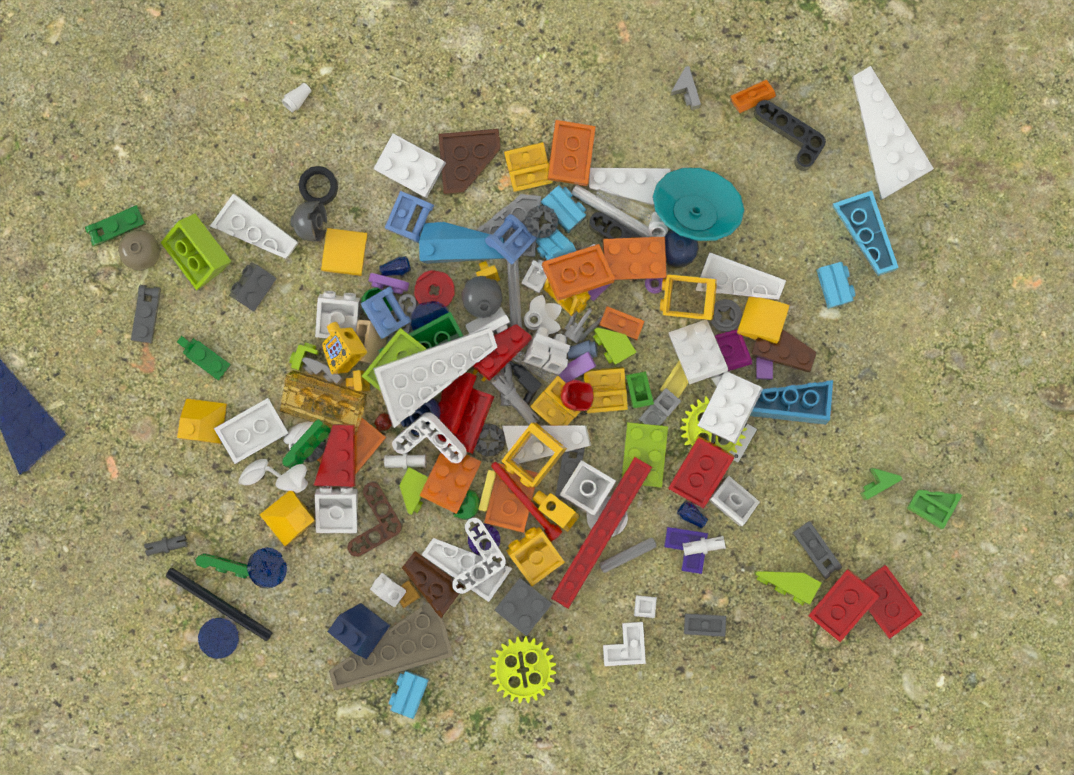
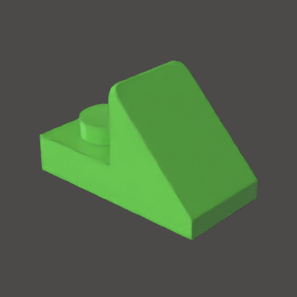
(639, 390)
(884, 481)

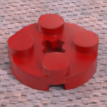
(435, 279)

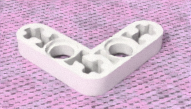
(427, 431)
(487, 556)

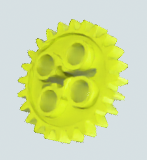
(693, 430)
(504, 672)

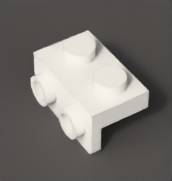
(497, 322)

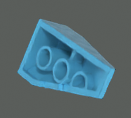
(452, 243)

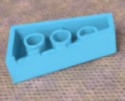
(867, 229)

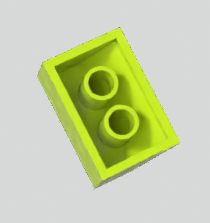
(195, 251)

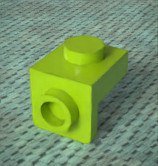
(301, 352)

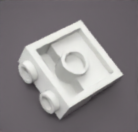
(336, 309)
(336, 510)

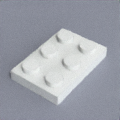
(409, 165)
(698, 351)
(730, 407)
(251, 430)

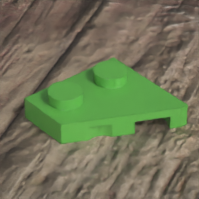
(934, 506)

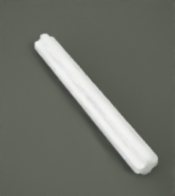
(610, 211)

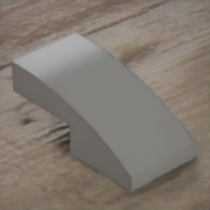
(661, 409)

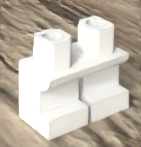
(548, 351)

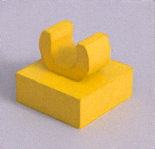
(489, 272)
(358, 382)

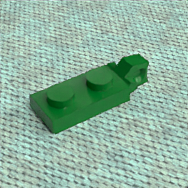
(204, 357)

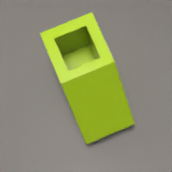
(615, 344)
(411, 488)

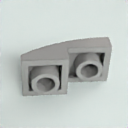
(313, 366)

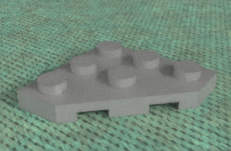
(518, 208)

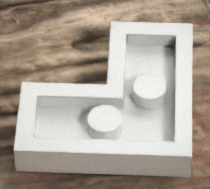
(632, 649)

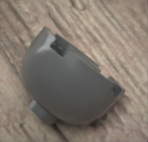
(309, 221)
(482, 296)

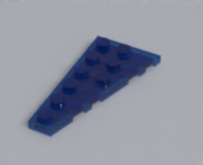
(25, 422)

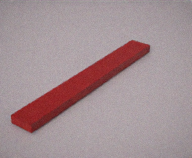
(601, 532)

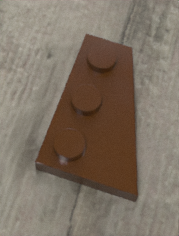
(431, 582)

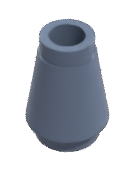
(582, 348)

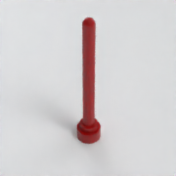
(551, 531)

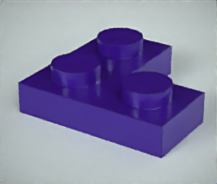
(675, 539)

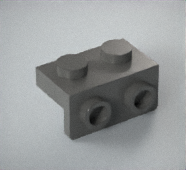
(252, 286)

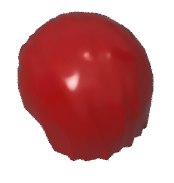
(577, 395)

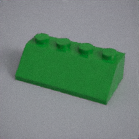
(437, 332)

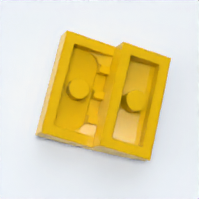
(527, 166)
(344, 252)
(763, 319)
(608, 389)
(549, 405)

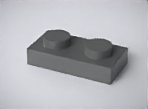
(704, 624)

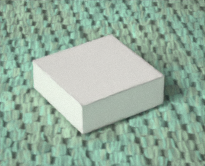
(645, 606)

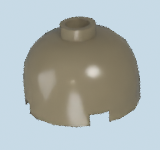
(139, 250)

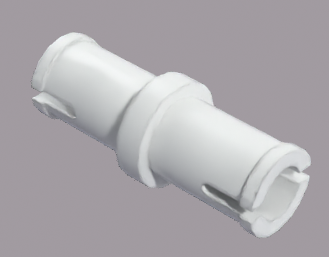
(405, 461)
(704, 545)

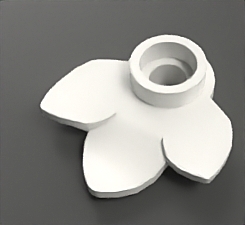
(545, 313)

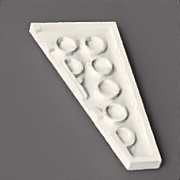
(891, 144)
(423, 375)

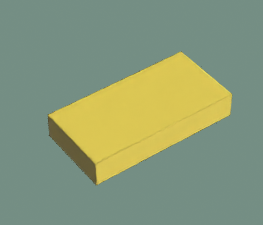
(676, 381)
(487, 490)

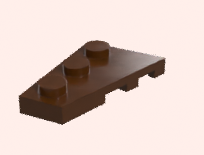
(787, 352)

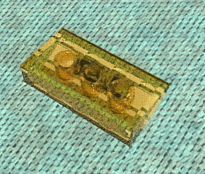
(322, 400)

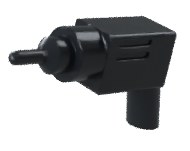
(527, 380)

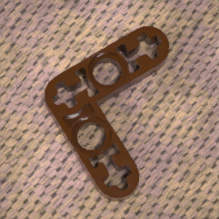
(380, 528)

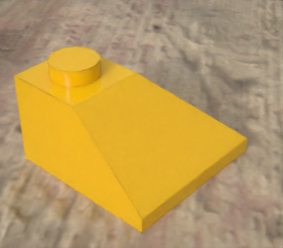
(200, 419)
(288, 517)

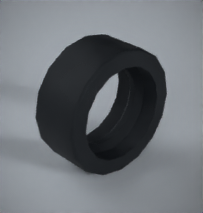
(315, 171)

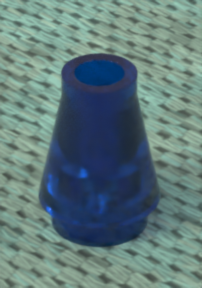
(397, 266)
(691, 514)

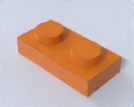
(752, 96)
(621, 323)

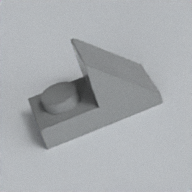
(686, 84)

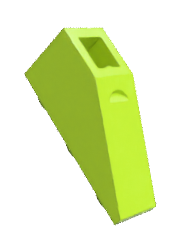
(795, 583)

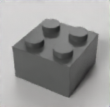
(523, 606)

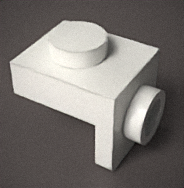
(535, 277)
(388, 590)

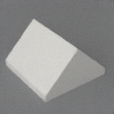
(587, 488)
(734, 501)

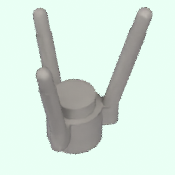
(575, 331)

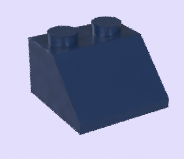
(359, 630)

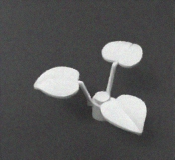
(291, 480)

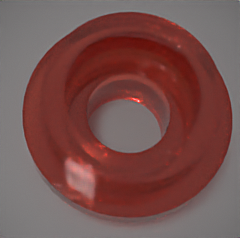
(383, 422)

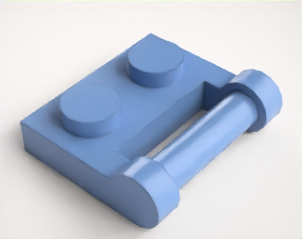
(402, 215)
(516, 243)
(380, 314)

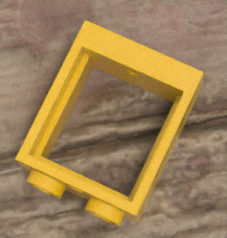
(667, 286)
(512, 467)

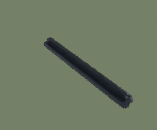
(219, 604)

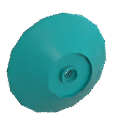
(698, 204)

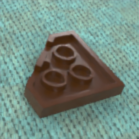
(466, 157)

